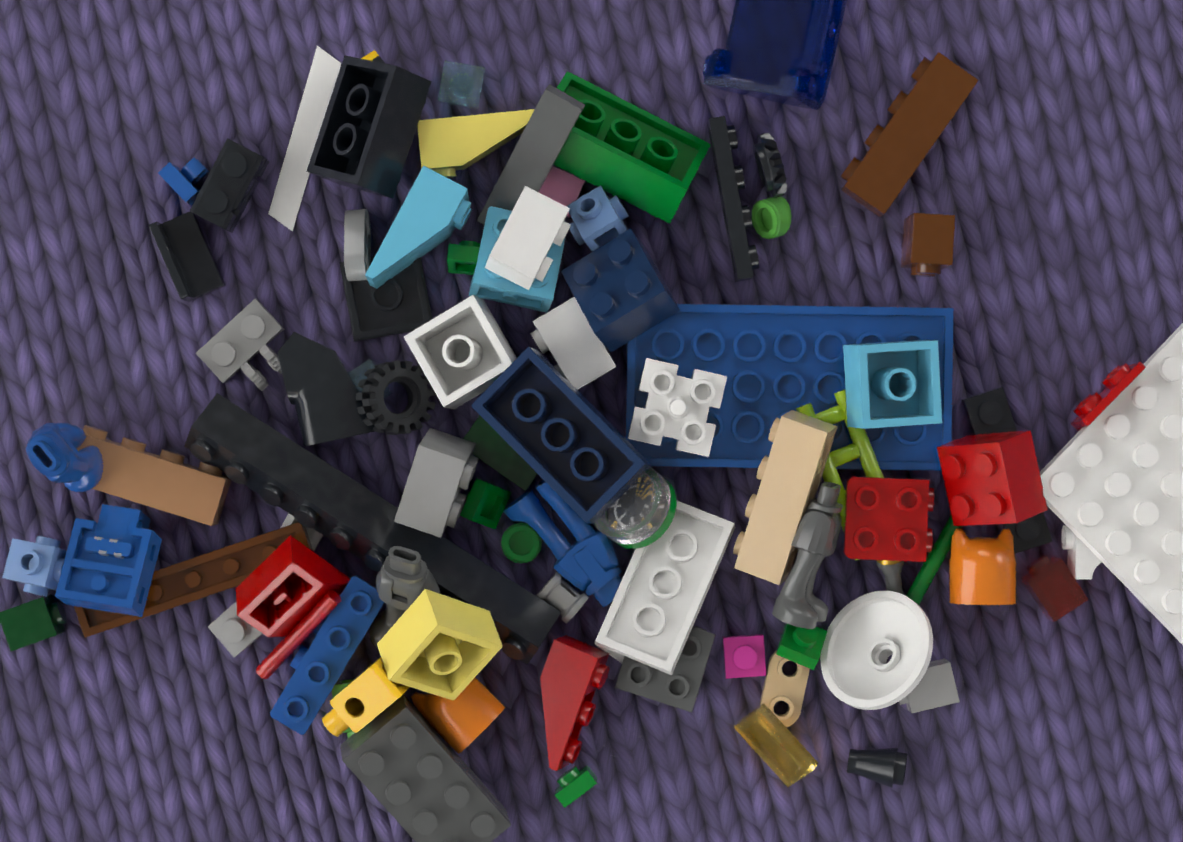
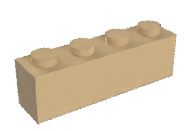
(786, 488)

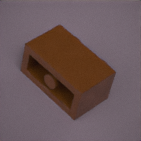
(927, 243)

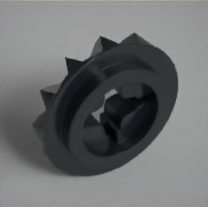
(770, 165)

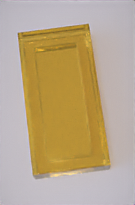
(776, 745)

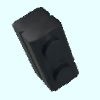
(229, 185)

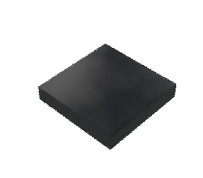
(392, 308)

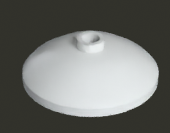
(863, 640)

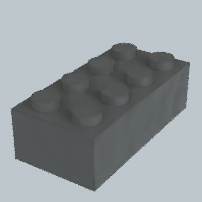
(422, 779)

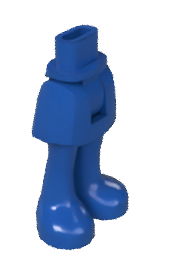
(56, 456)
(587, 563)

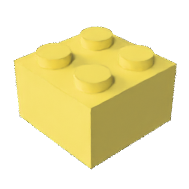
(439, 645)

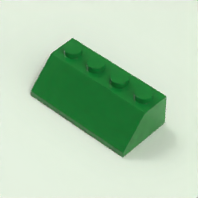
(629, 150)

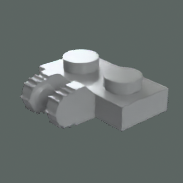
(240, 342)

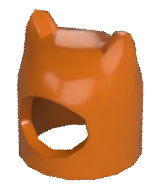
(982, 569)
(464, 718)

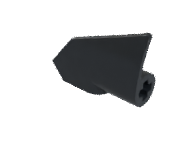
(320, 391)

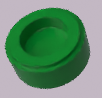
(521, 543)

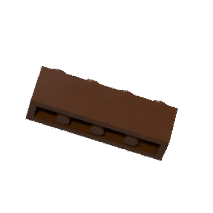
(908, 135)

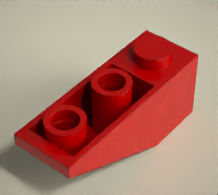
(567, 689)

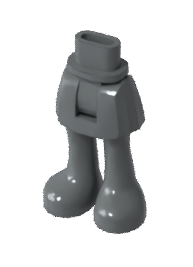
(815, 540)
(399, 585)

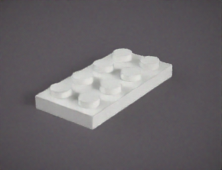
(666, 589)

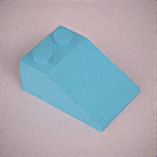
(423, 222)

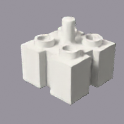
(677, 407)

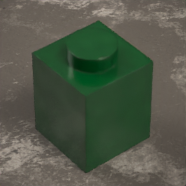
(33, 622)

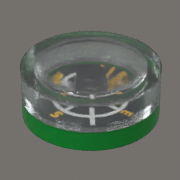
(640, 512)

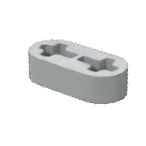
(357, 244)

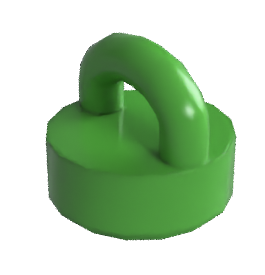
(771, 217)

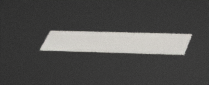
(303, 138)

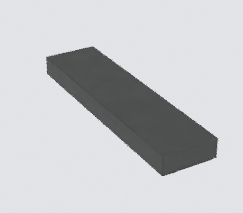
(536, 149)

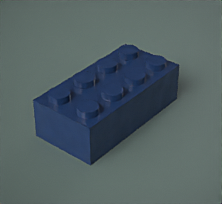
(561, 435)

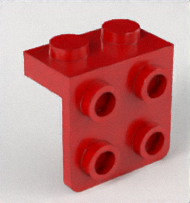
(888, 519)

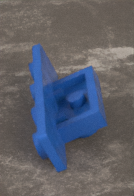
(327, 656)

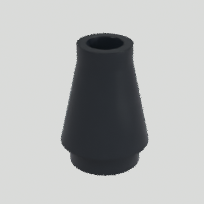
(879, 765)

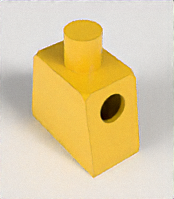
(362, 700)

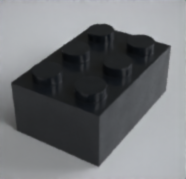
(369, 126)

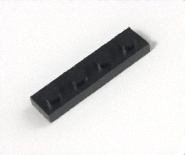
(730, 180)
(991, 414)

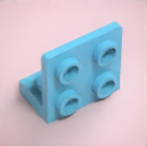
(496, 288)

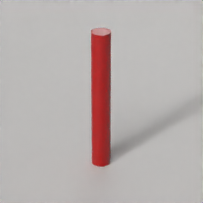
(298, 634)

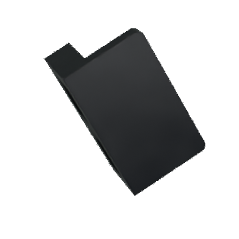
(187, 256)

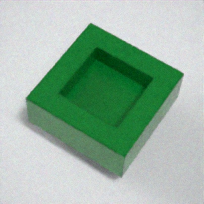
(463, 257)
(485, 503)
(801, 645)
(574, 784)

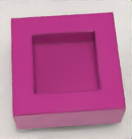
(744, 656)

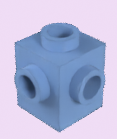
(595, 215)
(35, 564)

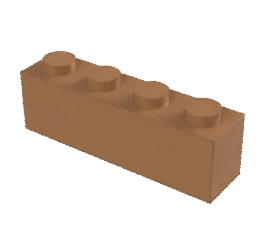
(159, 480)

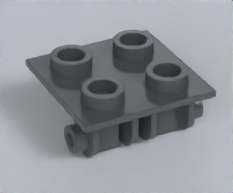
(676, 689)

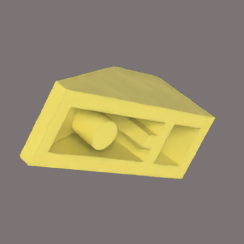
(463, 140)

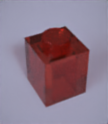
(1053, 587)

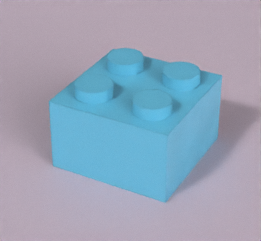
(892, 384)

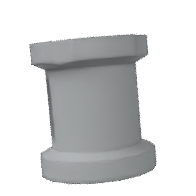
(562, 597)

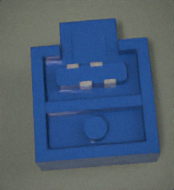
(110, 562)

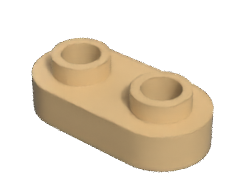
(784, 688)

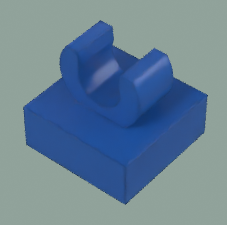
(184, 180)

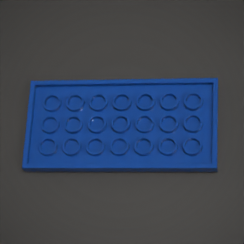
(782, 361)

